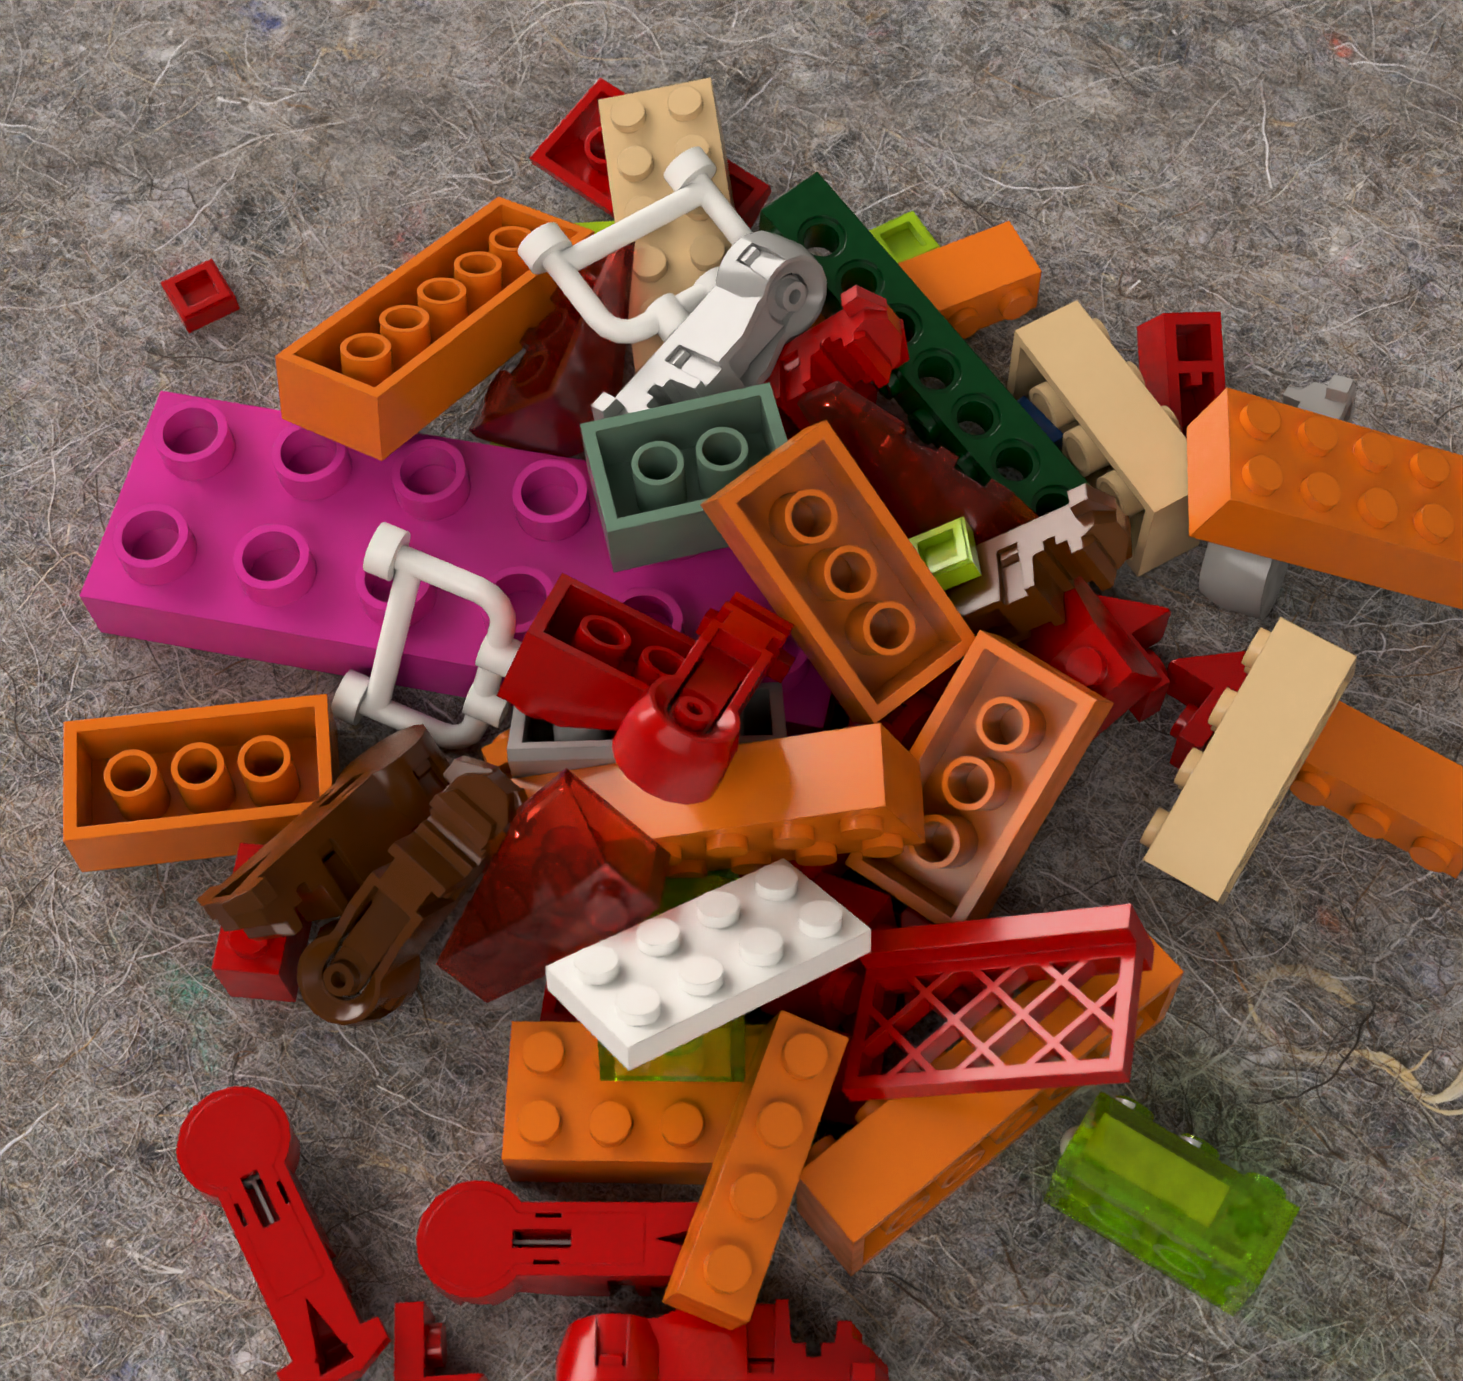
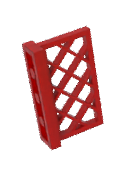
(1000, 957)

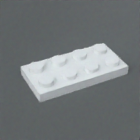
(706, 962)

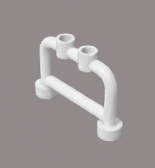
(552, 252)
(371, 696)

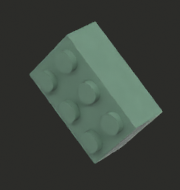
(666, 461)

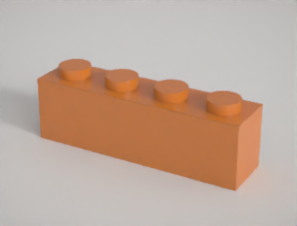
(977, 279)
(1387, 788)
(755, 1172)

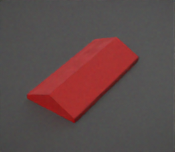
(578, 159)

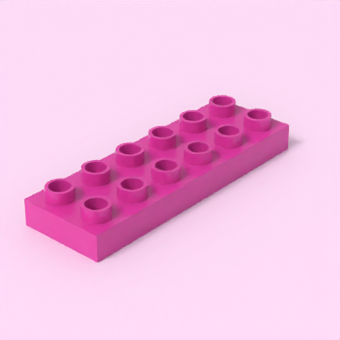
(259, 531)

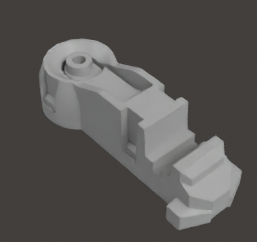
(736, 333)
(1247, 580)

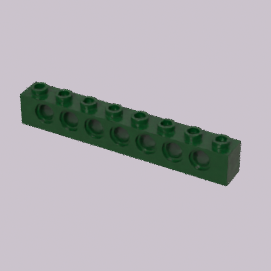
(820, 218)

